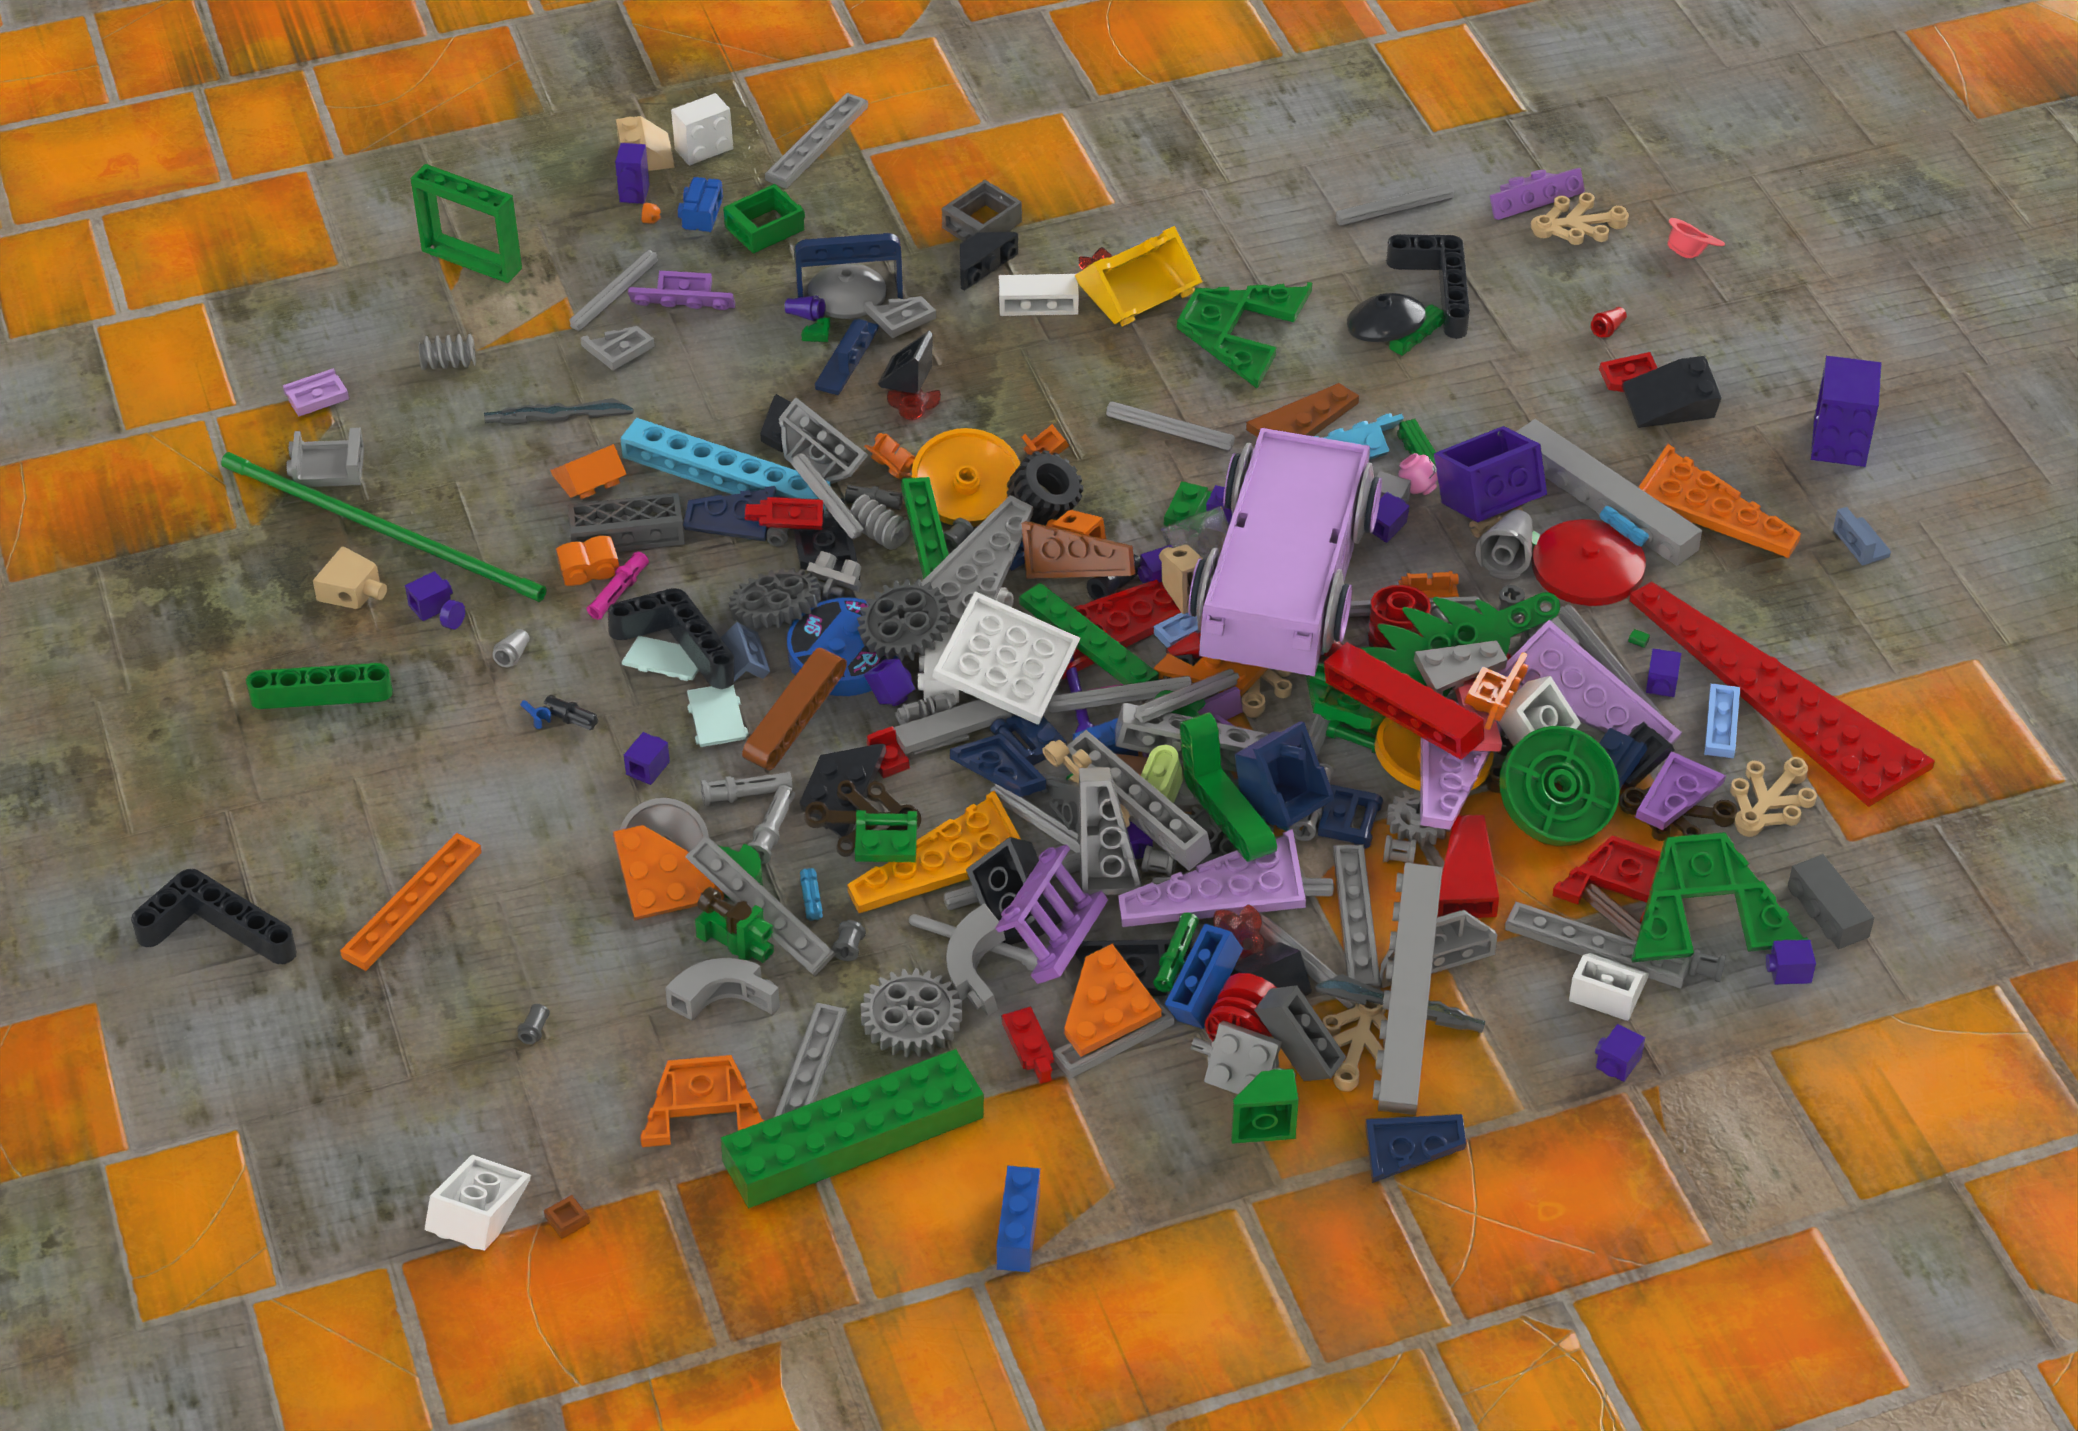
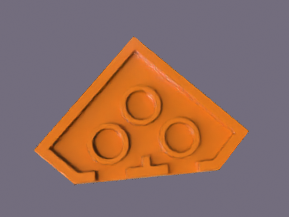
(657, 873)
(1107, 1002)

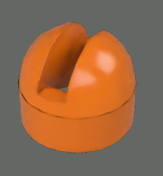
(650, 213)

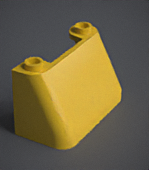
(1141, 277)

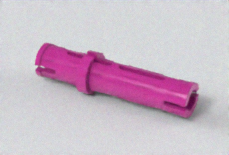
(624, 577)

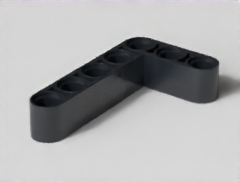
(1441, 254)
(677, 613)
(199, 894)

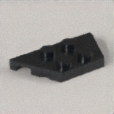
(829, 539)
(855, 765)
(1140, 955)

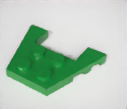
(1336, 705)

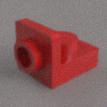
(894, 759)

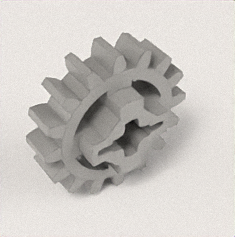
(1405, 820)

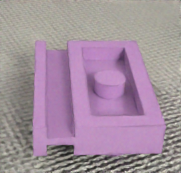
(316, 392)

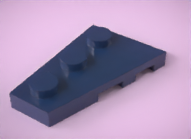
(727, 514)
(1001, 764)
(1411, 1142)

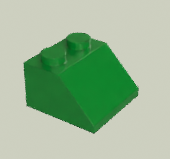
(1266, 1108)

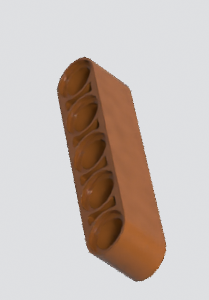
(794, 709)

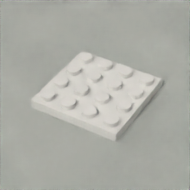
(1006, 658)

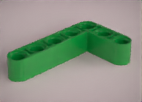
(1218, 793)

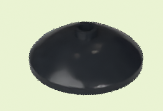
(1386, 317)

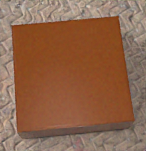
(566, 1216)

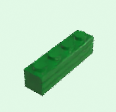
(1433, 320)
(1415, 439)

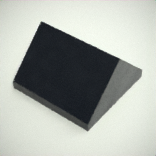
(909, 366)
(1278, 965)

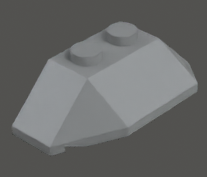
(821, 443)
(1458, 941)

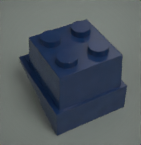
(1283, 776)

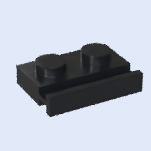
(1657, 752)

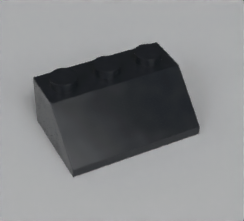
(999, 878)

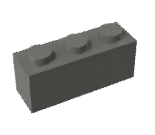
(1830, 901)
(1302, 1033)

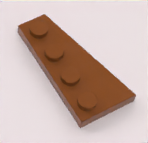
(1068, 554)

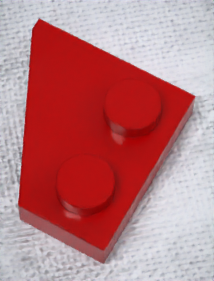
(1623, 369)

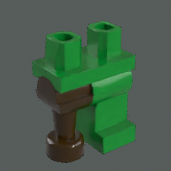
(735, 926)

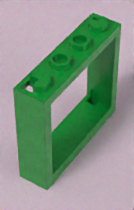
(434, 182)

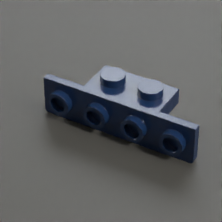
(846, 356)

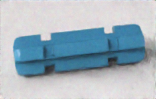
(1624, 526)
(811, 894)

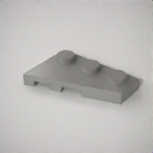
(1456, 664)

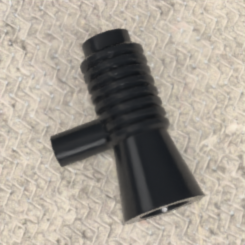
(1104, 586)

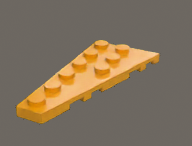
(940, 857)

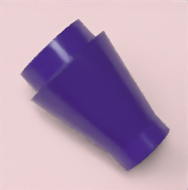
(806, 307)

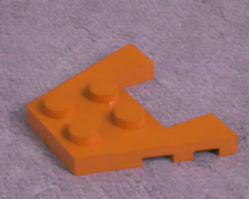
(1206, 667)
(695, 1089)

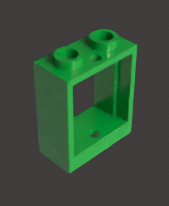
(739, 213)

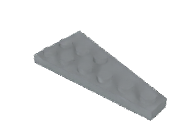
(981, 558)

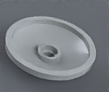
(847, 289)
(669, 819)

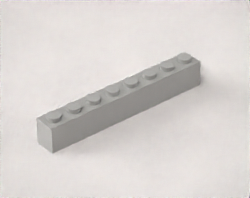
(1602, 487)
(1409, 989)

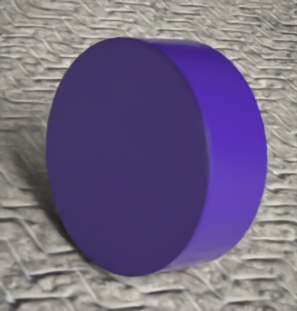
(452, 614)

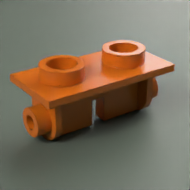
(884, 453)
(1440, 585)

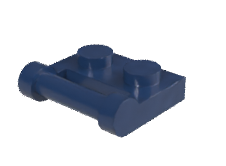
(1033, 735)
(1340, 813)

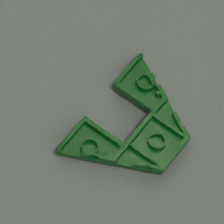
(1215, 312)
(1702, 868)

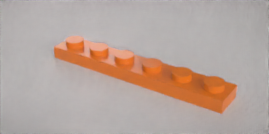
(410, 901)

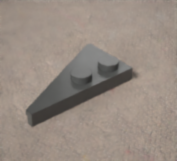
(1064, 801)

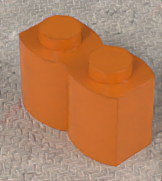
(587, 560)

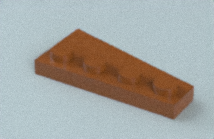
(1308, 414)

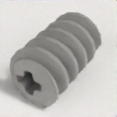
(446, 352)
(880, 523)

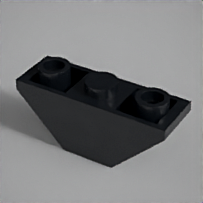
(985, 254)

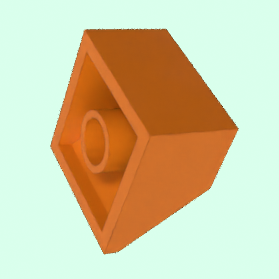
(589, 472)

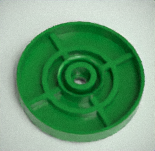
(1582, 770)

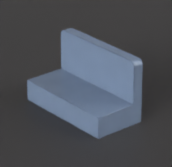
(1859, 537)
(747, 651)

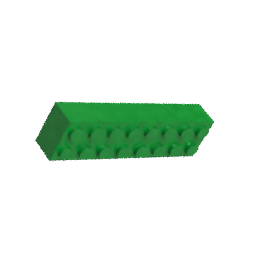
(852, 1128)

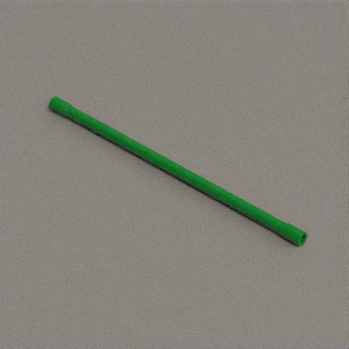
(520, 585)

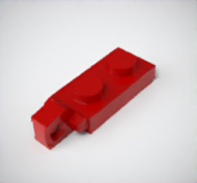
(787, 513)
(1029, 1042)

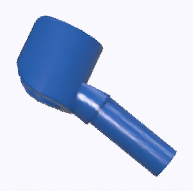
(537, 714)

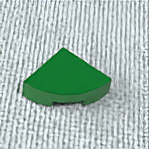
(817, 332)

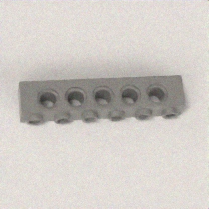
(1166, 731)
(1147, 806)

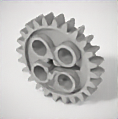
(911, 1012)

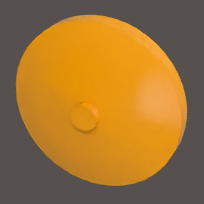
(966, 473)
(1401, 754)

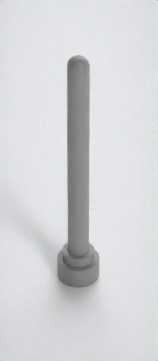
(1026, 956)

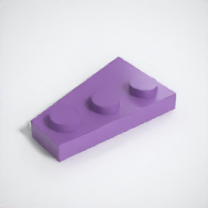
(1677, 790)

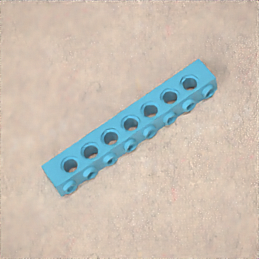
(708, 462)

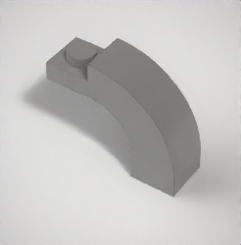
(966, 947)
(717, 980)

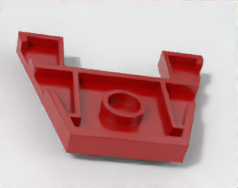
(1615, 867)

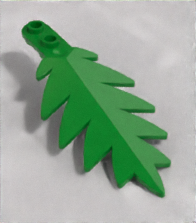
(1466, 628)

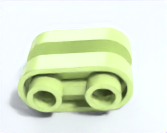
(1164, 771)

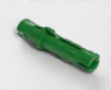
(1173, 960)

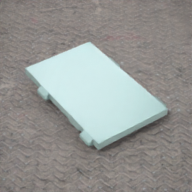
(660, 657)
(716, 715)

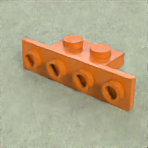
(1494, 691)

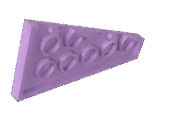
(1446, 783)

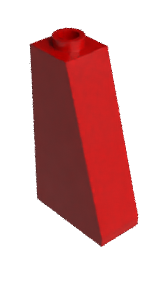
(1469, 871)

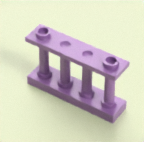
(1074, 922)

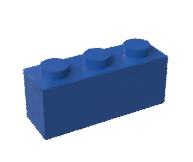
(1203, 975)
(1018, 1219)

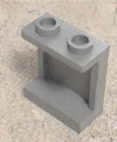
(326, 461)

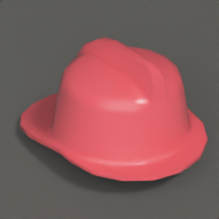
(1688, 240)

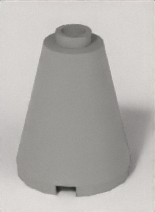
(1507, 546)

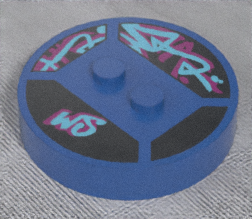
(835, 629)

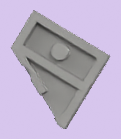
(901, 314)
(619, 346)

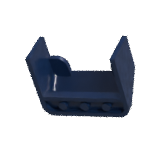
(848, 250)

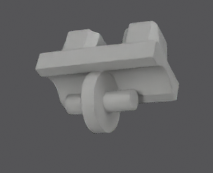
(847, 578)

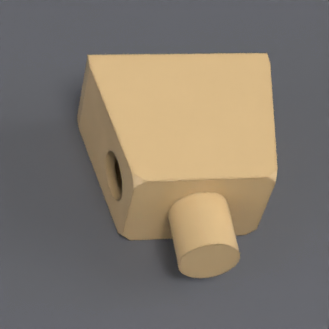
(1177, 573)
(348, 580)

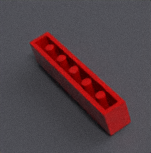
(1404, 700)

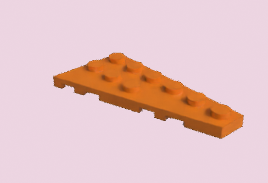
(1715, 504)

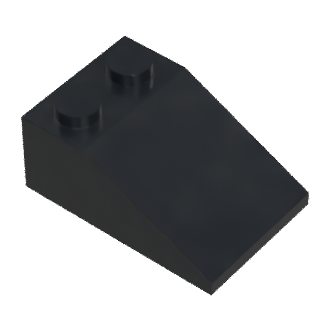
(1673, 393)

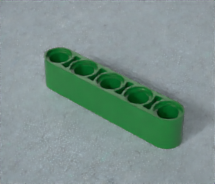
(319, 686)

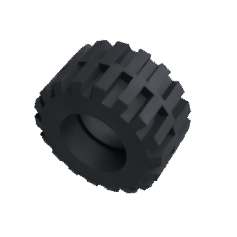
(1055, 476)

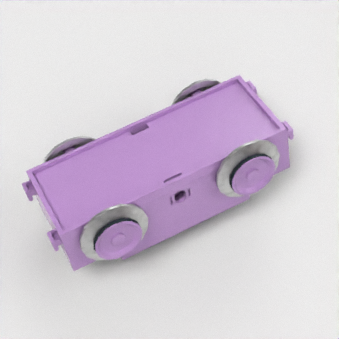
(1282, 570)

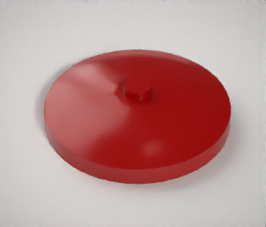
(1588, 563)

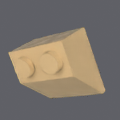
(641, 131)

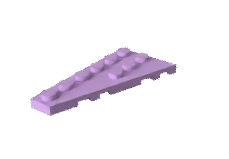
(1587, 685)
(1221, 884)

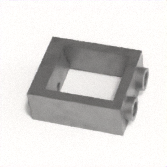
(957, 213)

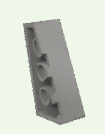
(1105, 846)

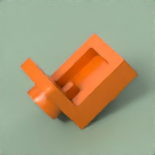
(1048, 440)

